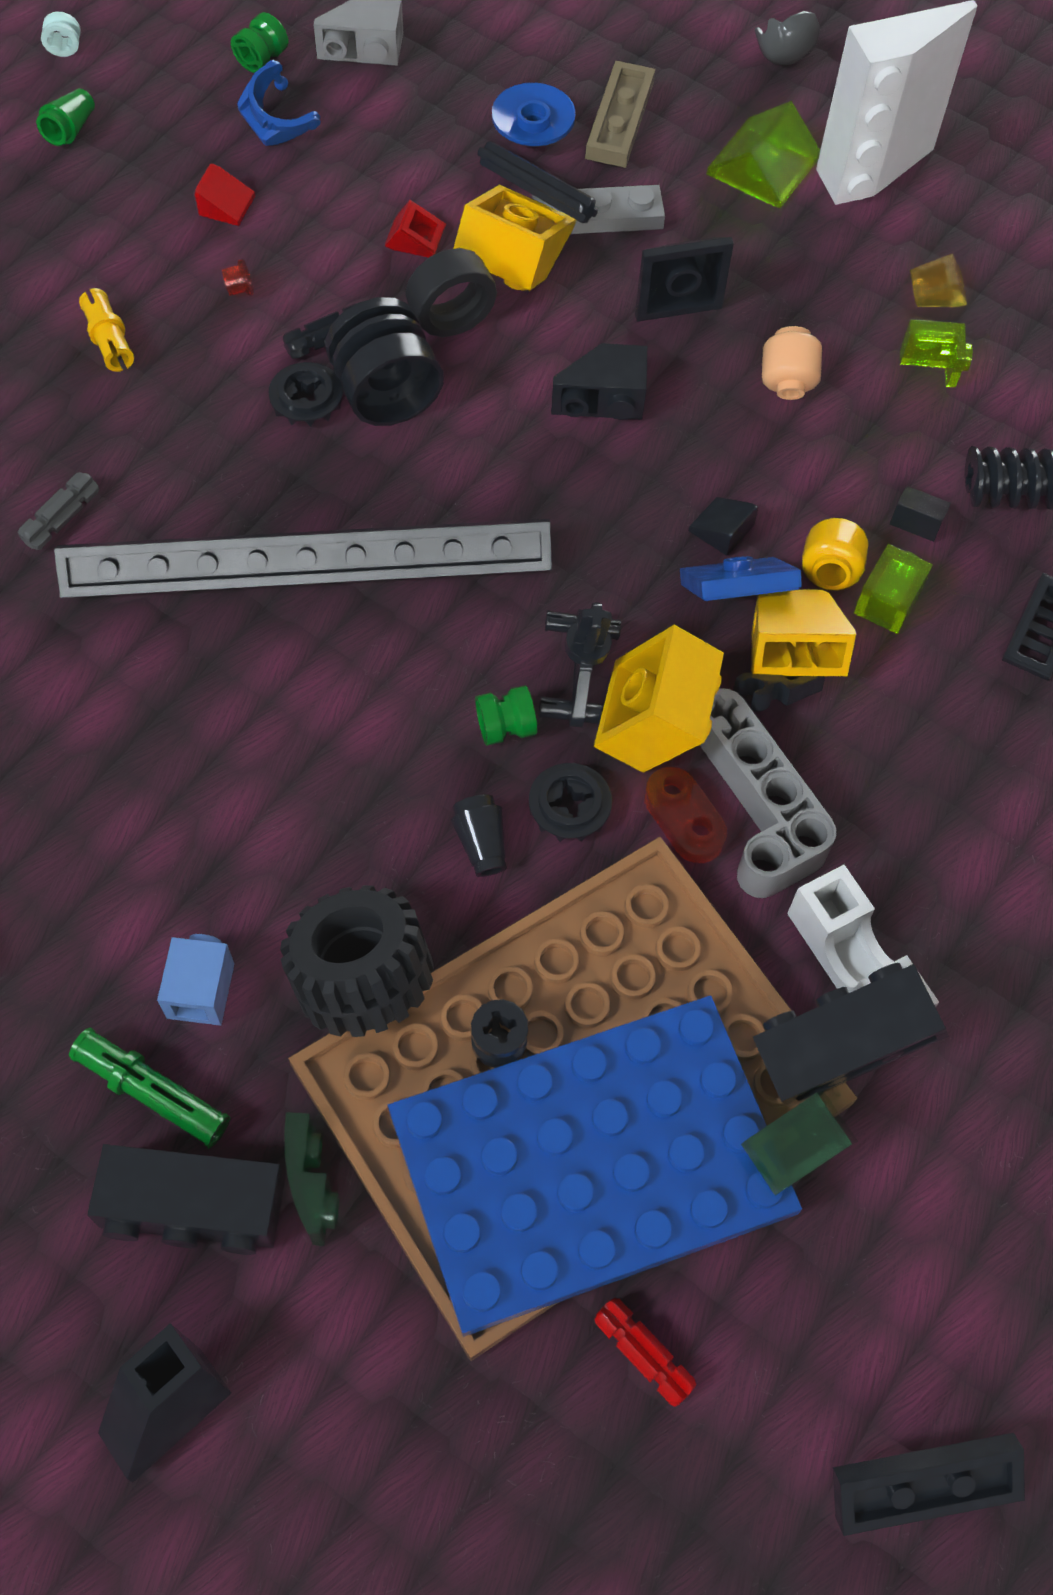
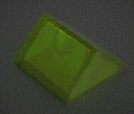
(768, 155)

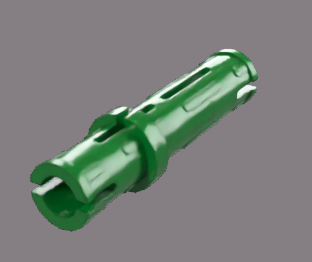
(131, 1075)

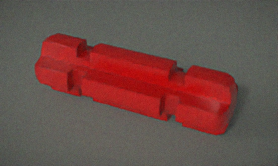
(645, 1351)

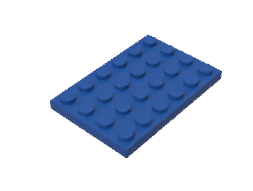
(587, 1163)

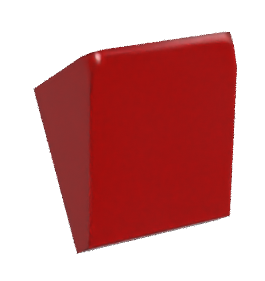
(222, 196)
(415, 231)

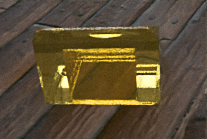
(939, 284)

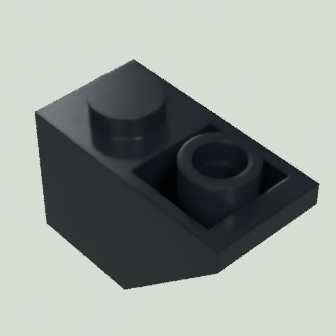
(603, 384)
(158, 1400)

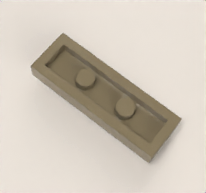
(620, 114)

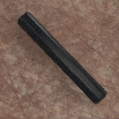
(538, 182)

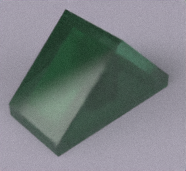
(799, 1142)

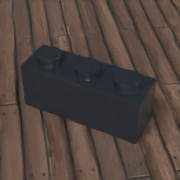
(849, 1033)
(186, 1198)

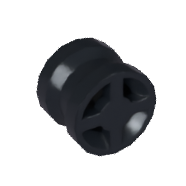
(499, 1045)

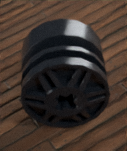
(384, 361)

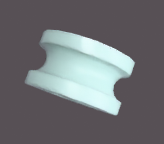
(54, 41)

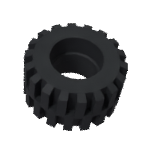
(357, 960)

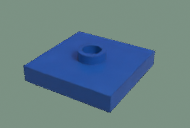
(740, 578)

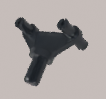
(587, 645)

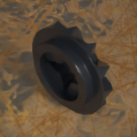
(310, 379)
(583, 785)

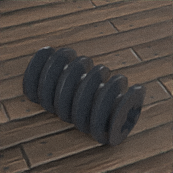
(1009, 475)

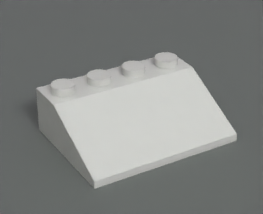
(890, 98)

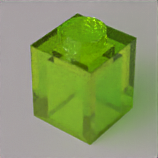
(893, 588)

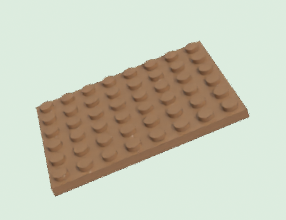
(576, 967)

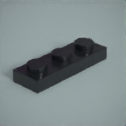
(929, 1484)

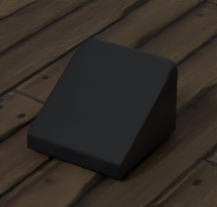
(919, 513)
(724, 523)

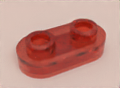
(682, 812)

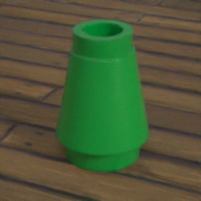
(64, 117)

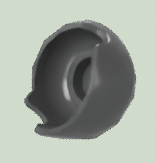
(789, 40)

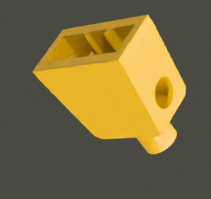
(801, 635)

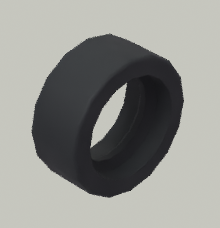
(438, 275)

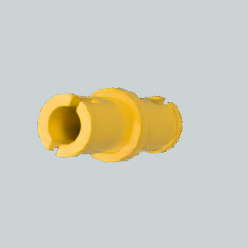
(106, 330)

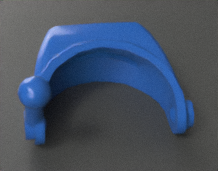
(266, 127)

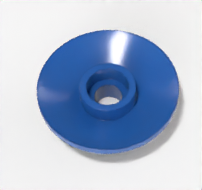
(533, 114)

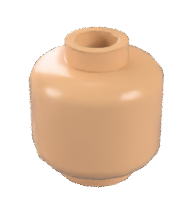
(791, 362)

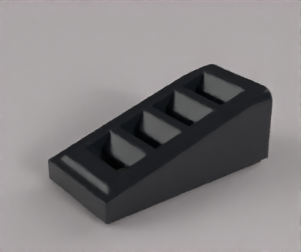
(1041, 591)

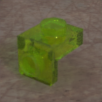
(937, 346)

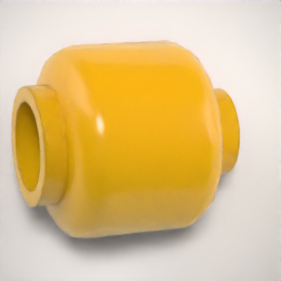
(835, 554)

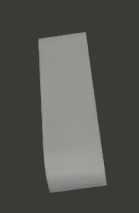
(738, 734)

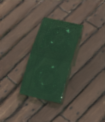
(310, 1191)

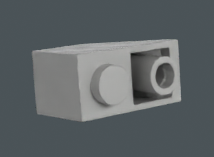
(361, 32)

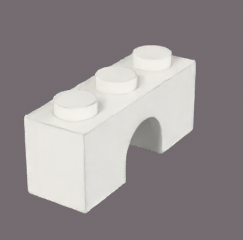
(837, 927)

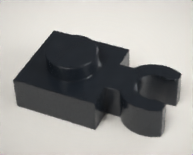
(783, 688)

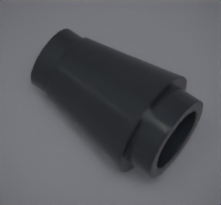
(481, 832)

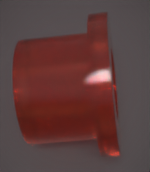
(238, 279)

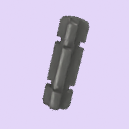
(58, 511)

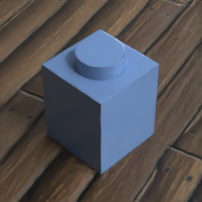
(196, 979)

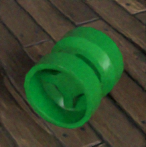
(260, 42)
(510, 714)

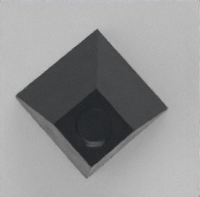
(683, 278)

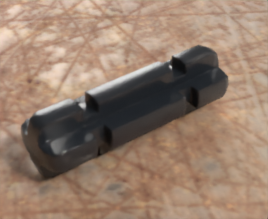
(298, 342)

